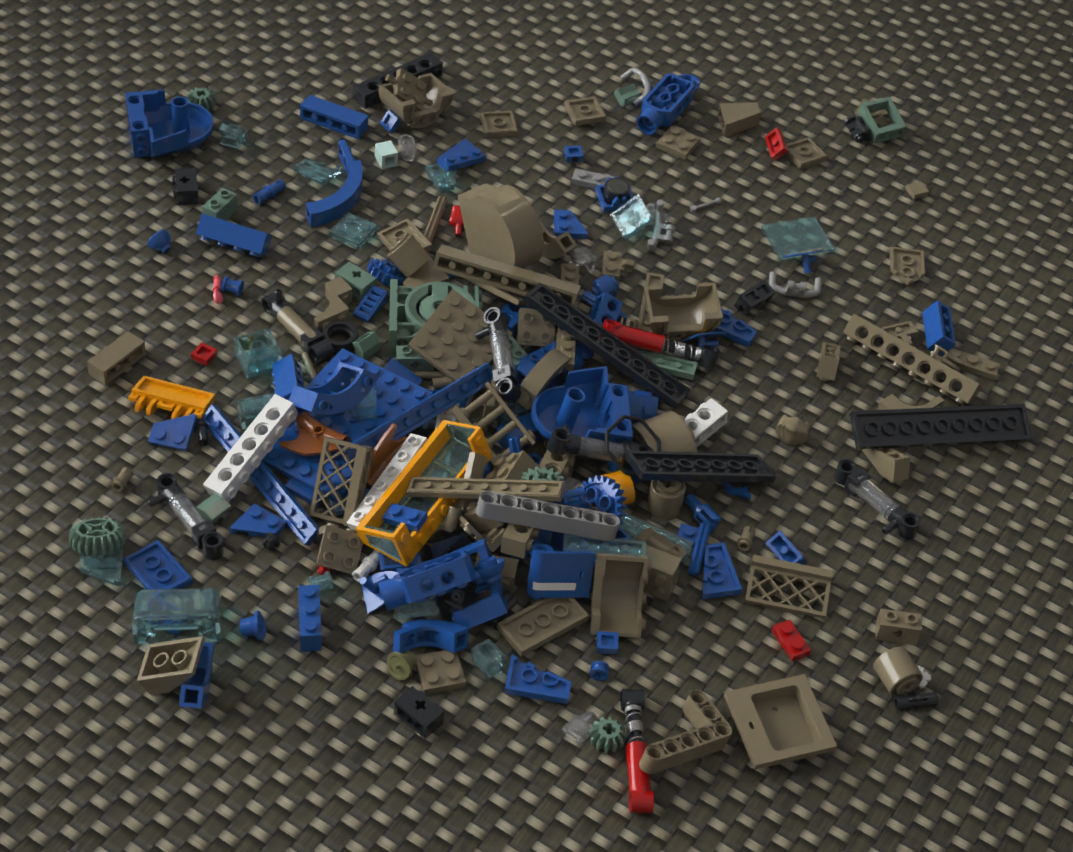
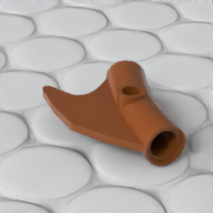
(312, 437)
(383, 454)

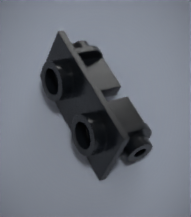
(857, 130)
(463, 597)

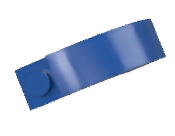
(431, 632)
(196, 689)

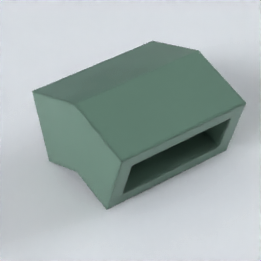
(627, 95)
(367, 345)
(214, 508)

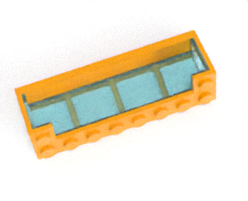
(441, 456)

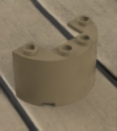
(435, 91)
(683, 314)
(670, 430)
(619, 594)

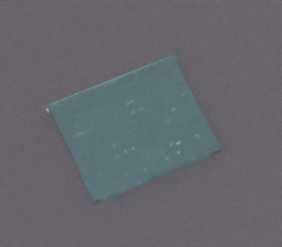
(797, 236)

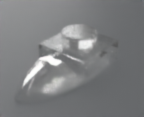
(579, 726)

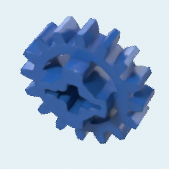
(384, 271)

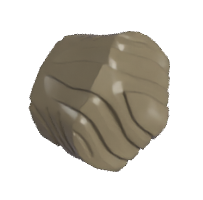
(792, 430)

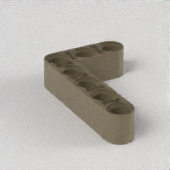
(709, 736)

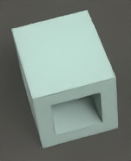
(386, 154)

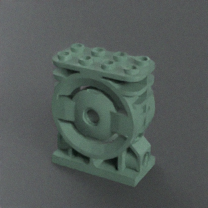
(413, 307)

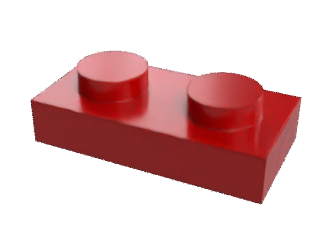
(776, 144)
(791, 640)

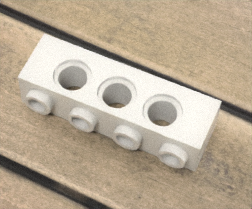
(706, 420)

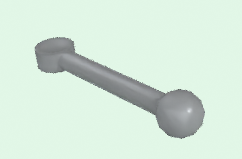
(693, 208)

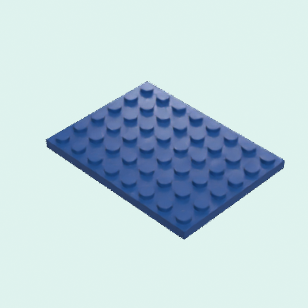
(393, 398)

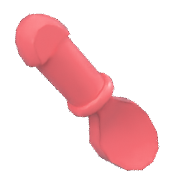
(218, 297)

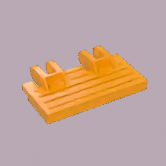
(167, 396)

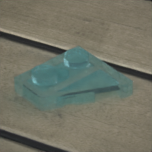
(317, 171)

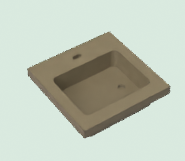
(783, 721)

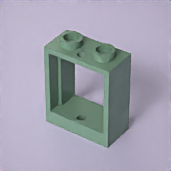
(884, 133)

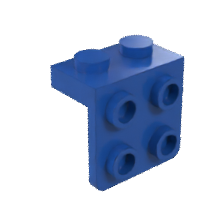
(642, 404)

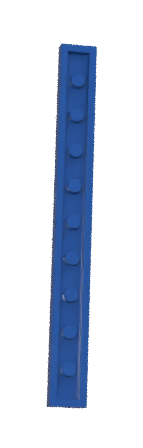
(428, 408)
(265, 480)

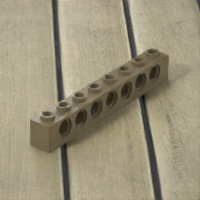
(969, 387)
(520, 539)

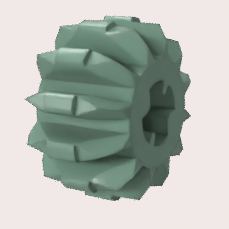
(202, 97)
(608, 735)

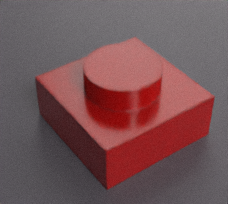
(204, 354)

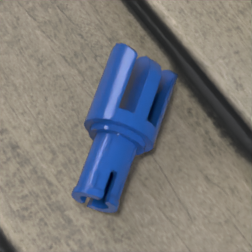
(703, 512)

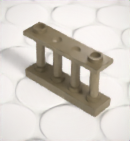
(463, 413)

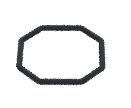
(613, 426)

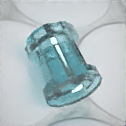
(324, 581)

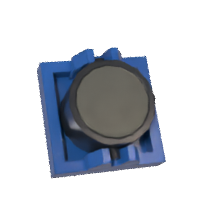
(613, 194)

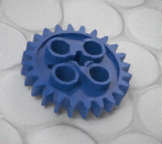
(605, 495)

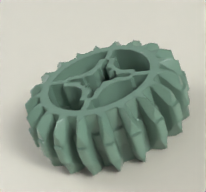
(97, 537)

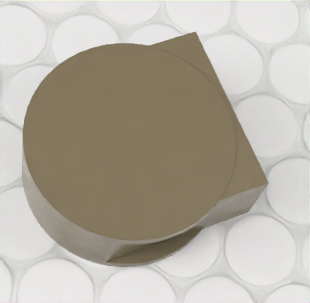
(501, 225)

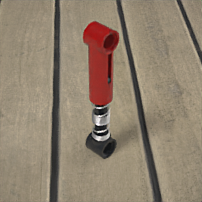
(705, 356)
(640, 794)

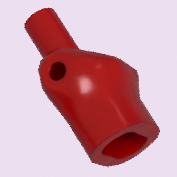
(456, 220)

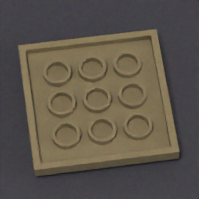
(450, 340)

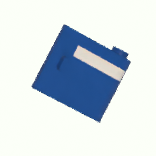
(558, 573)

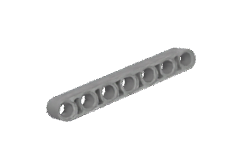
(547, 515)

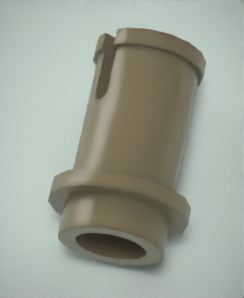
(439, 383)
(120, 482)
(451, 519)
(745, 541)

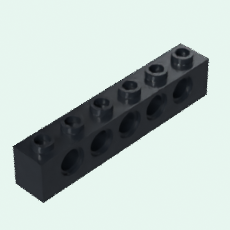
(367, 92)

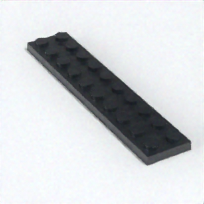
(607, 345)
(940, 426)

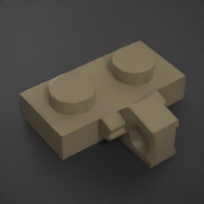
(614, 265)
(904, 331)

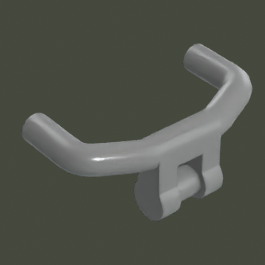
(648, 83)
(657, 236)
(795, 289)

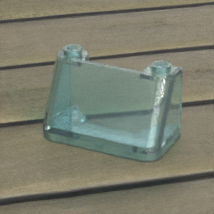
(177, 611)

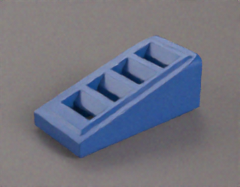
(374, 294)

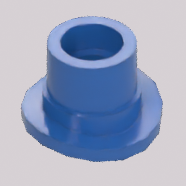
(254, 626)

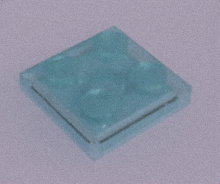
(632, 217)
(353, 230)

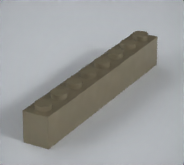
(500, 274)

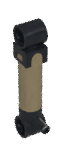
(310, 339)

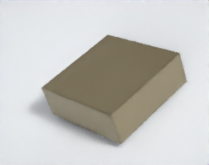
(917, 190)

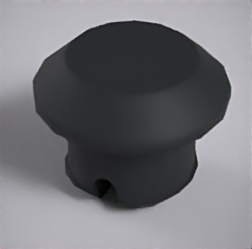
(271, 541)

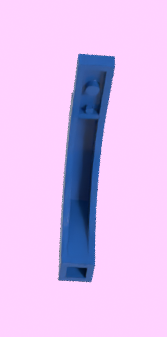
(345, 198)

